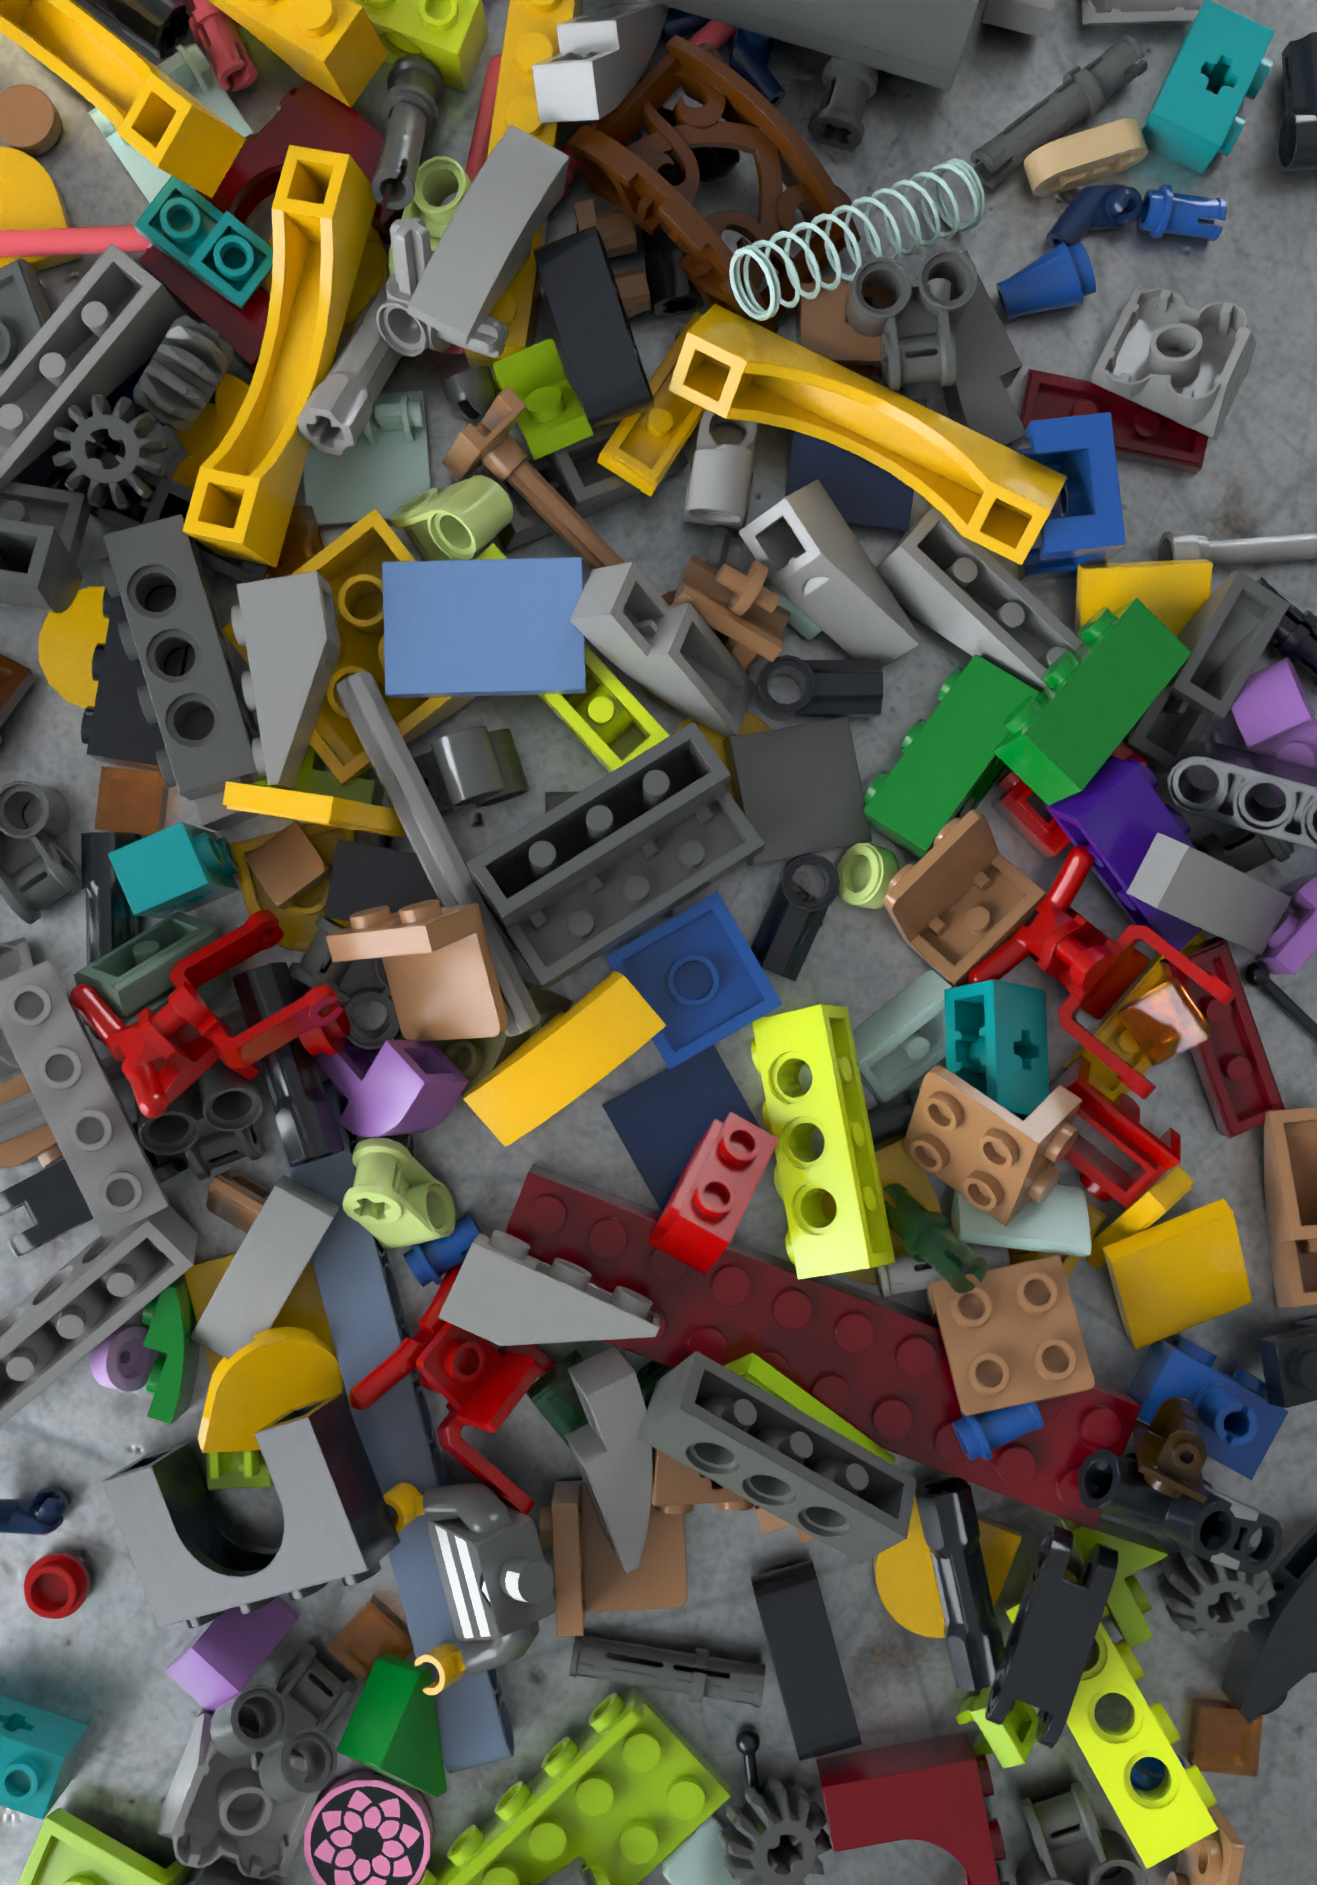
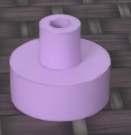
(122, 1359)

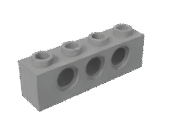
(78, 1099)
(88, 1303)

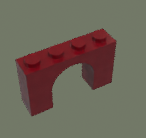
(302, 119)
(916, 1792)

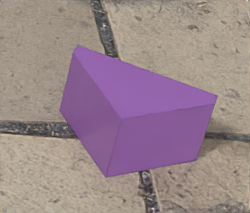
(230, 1652)

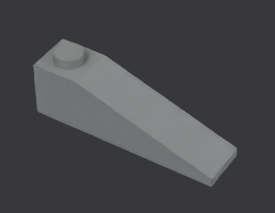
(82, 350)
(973, 600)

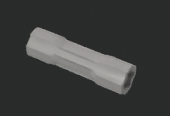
(346, 397)

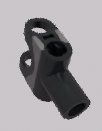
(1211, 1529)

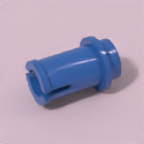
(1181, 214)
(439, 1256)
(992, 1429)

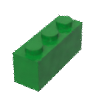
(1090, 700)
(947, 758)

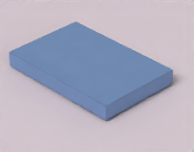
(482, 627)

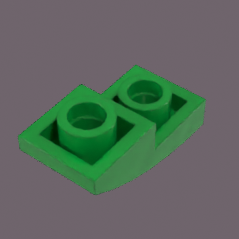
(170, 1328)

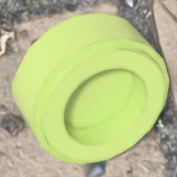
(865, 874)

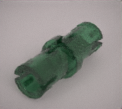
(931, 1239)

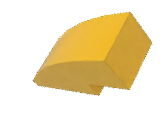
(564, 1059)

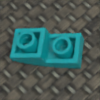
(206, 242)

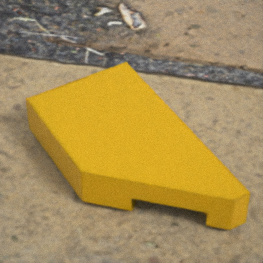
(1142, 1213)

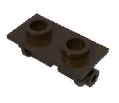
(1172, 1450)

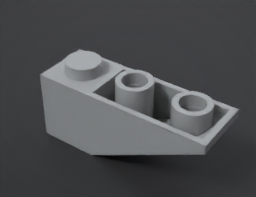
(829, 575)
(291, 659)
(527, 1301)

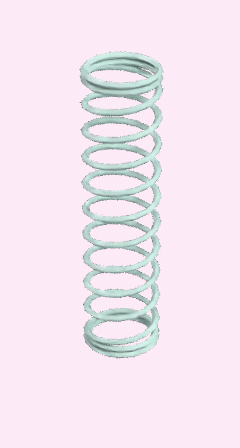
(937, 205)

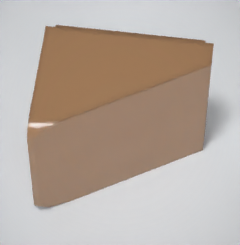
(289, 865)
(236, 1198)

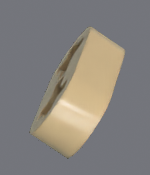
(1085, 157)

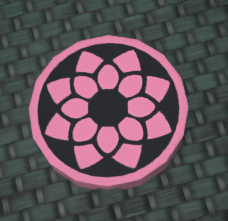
(368, 1832)

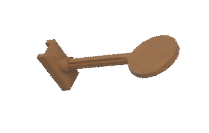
(506, 459)

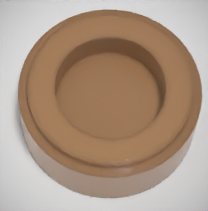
(28, 120)

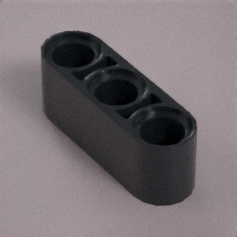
(594, 328)
(1233, 799)
(805, 1660)

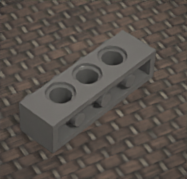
(136, 564)
(779, 1458)

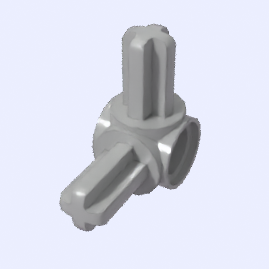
(402, 331)

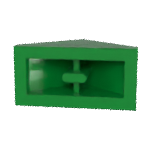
(397, 1726)

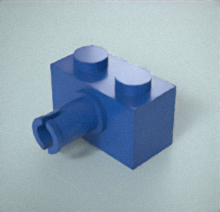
(1231, 1410)

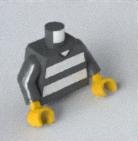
(488, 1574)

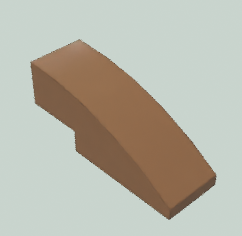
(1292, 1203)

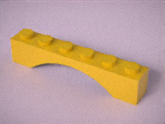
(319, 39)
(528, 40)
(127, 88)
(318, 245)
(769, 380)

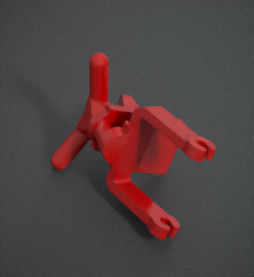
(1088, 963)
(184, 1039)
(472, 1376)

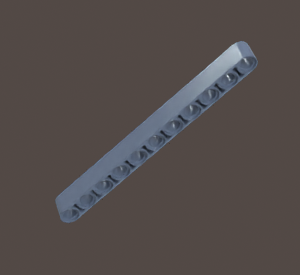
(401, 1447)

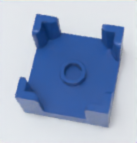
(1088, 501)
(696, 978)

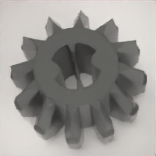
(183, 373)
(122, 429)
(1212, 1597)
(775, 1836)

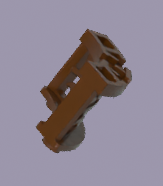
(752, 125)

